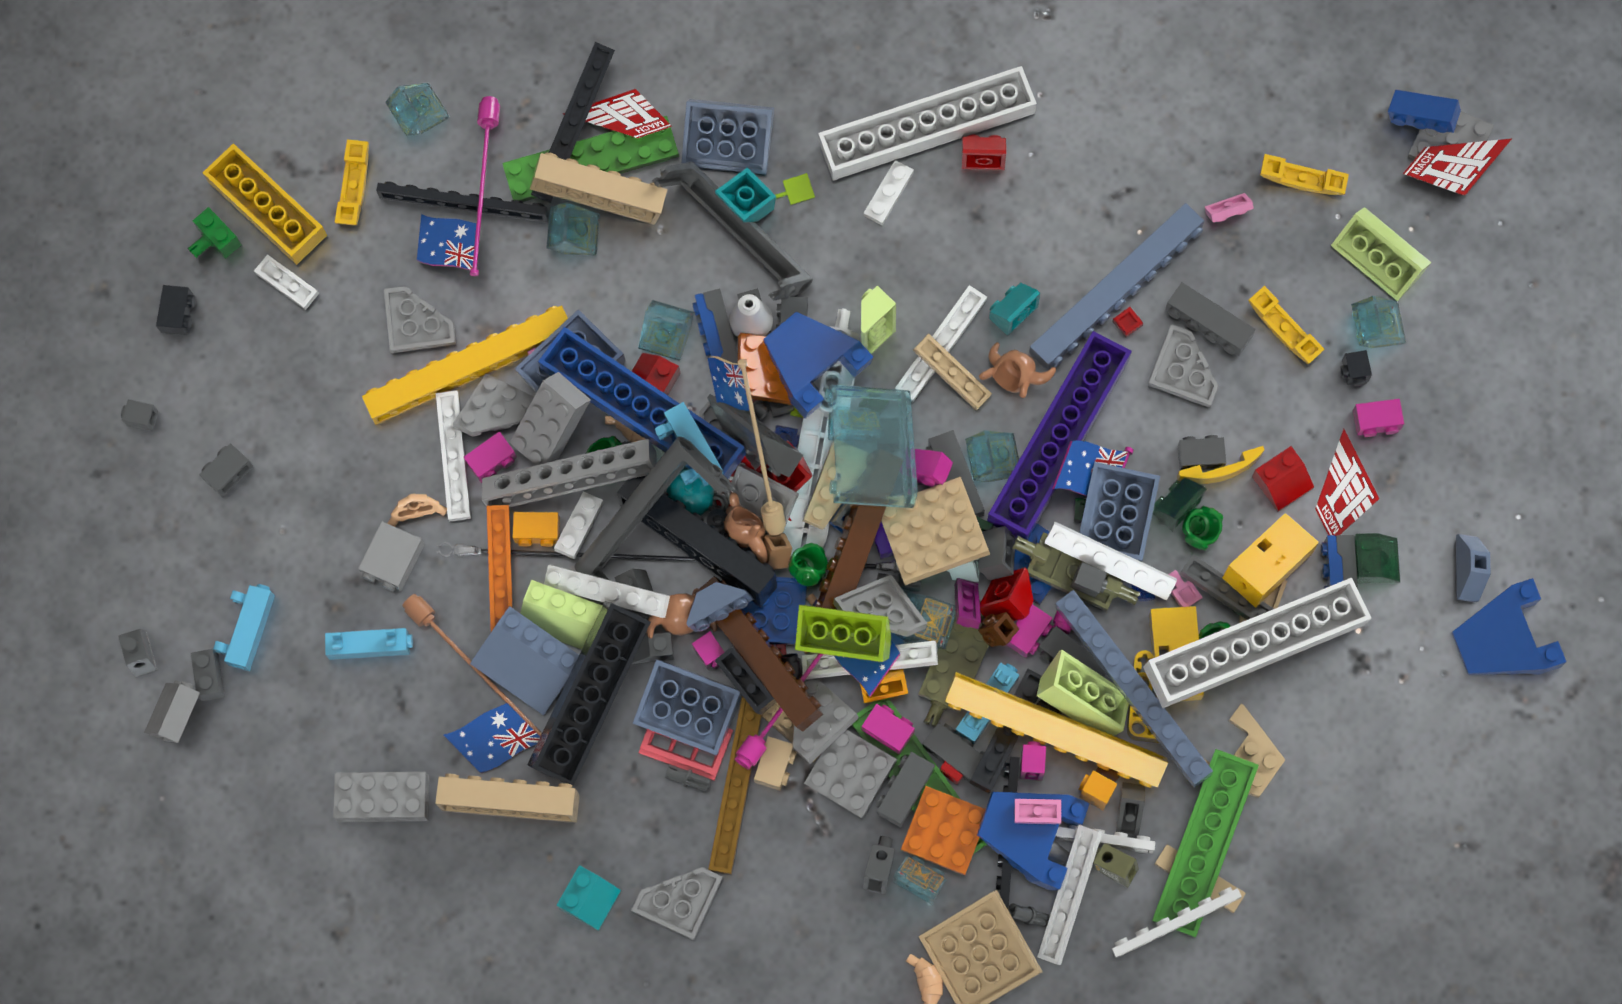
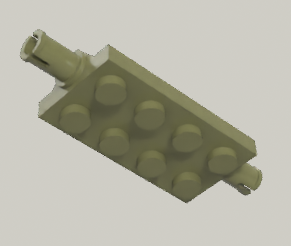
(1059, 569)
(962, 655)

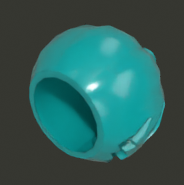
(694, 495)

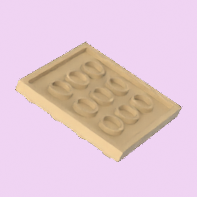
(935, 533)
(980, 952)

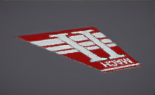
(627, 114)
(1455, 165)
(1346, 490)

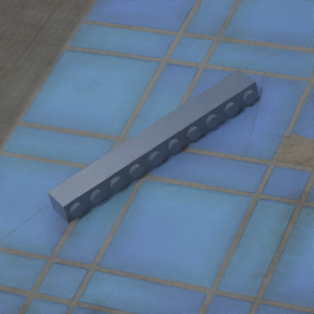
(1116, 287)
(1134, 689)

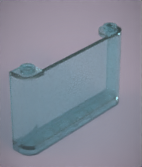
(873, 446)

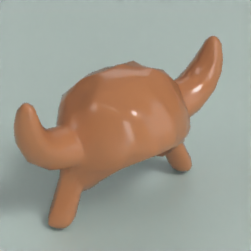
(1015, 371)
(745, 528)
(676, 616)

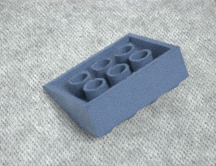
(727, 136)
(580, 325)
(1120, 508)
(525, 660)
(687, 707)

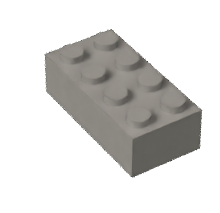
(550, 420)
(381, 796)

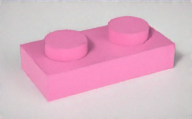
(1229, 207)
(1037, 811)

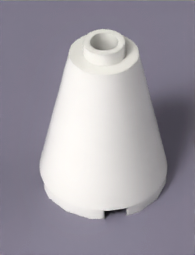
(751, 317)

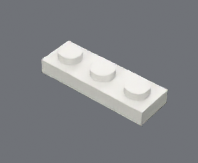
(888, 192)
(286, 282)
(578, 525)

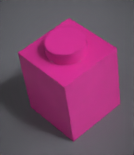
(708, 650)

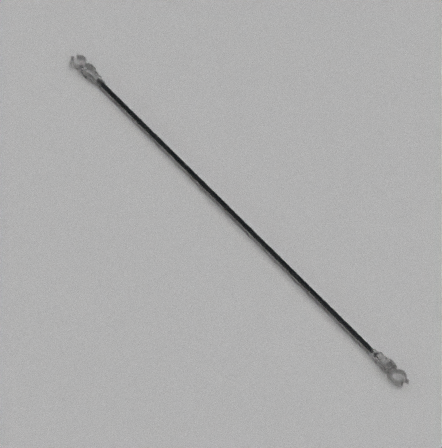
(462, 550)

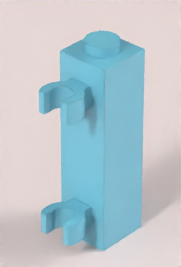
(682, 424)
(249, 626)
(368, 643)
(1003, 679)

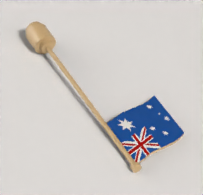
(733, 388)

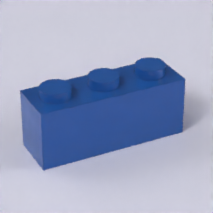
(1424, 111)

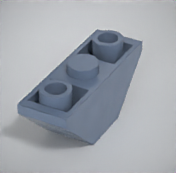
(1472, 567)
(715, 604)

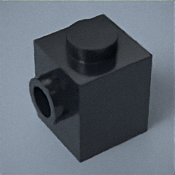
(1356, 368)

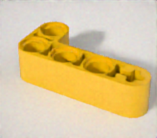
(1133, 718)

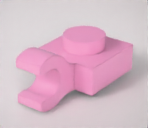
(1184, 593)

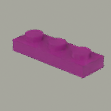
(967, 603)

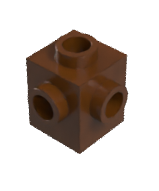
(998, 629)

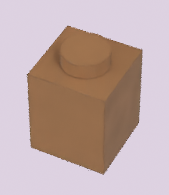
(778, 550)

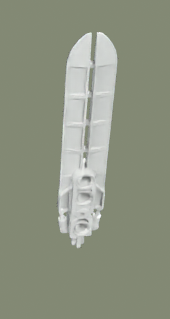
(809, 444)

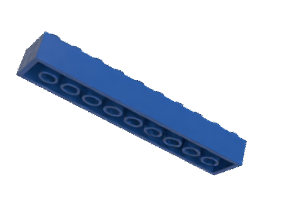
(628, 396)

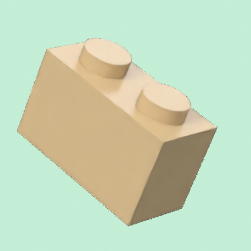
(774, 764)

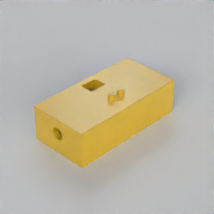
(1270, 560)
(1171, 630)

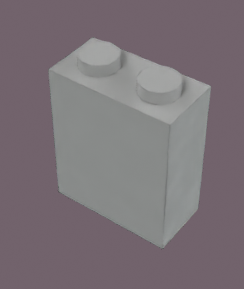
(391, 557)
(172, 711)

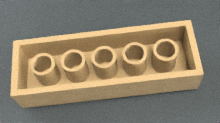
(598, 188)
(507, 798)

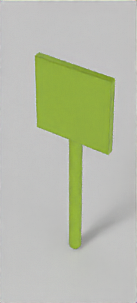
(797, 189)

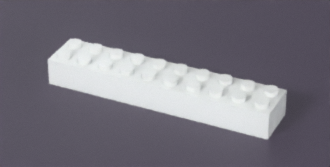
(927, 123)
(1256, 642)

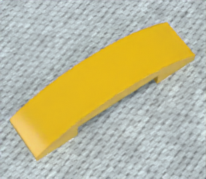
(1302, 177)
(353, 182)
(1284, 327)
(1247, 458)

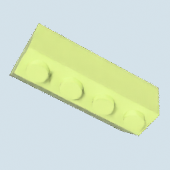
(1380, 253)
(877, 318)
(560, 613)
(1083, 694)

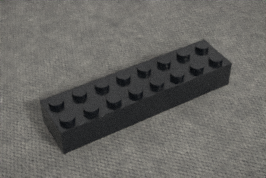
(706, 544)
(589, 693)

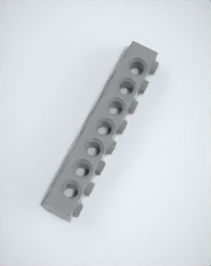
(570, 474)

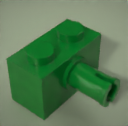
(213, 233)

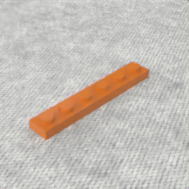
(499, 561)

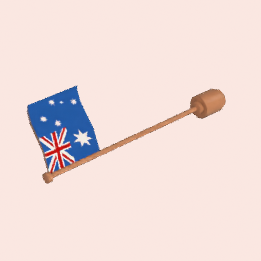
(494, 734)

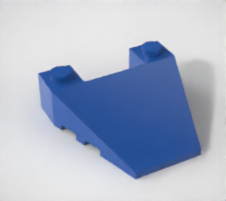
(805, 351)
(1500, 640)
(1028, 844)

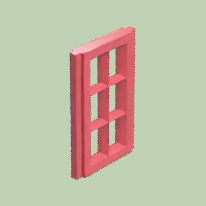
(682, 762)

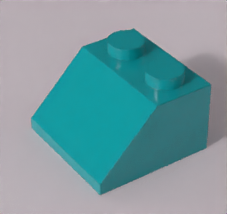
(747, 196)
(1014, 308)
(588, 898)

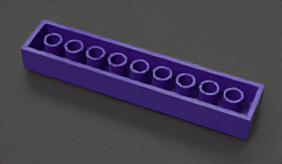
(1066, 420)

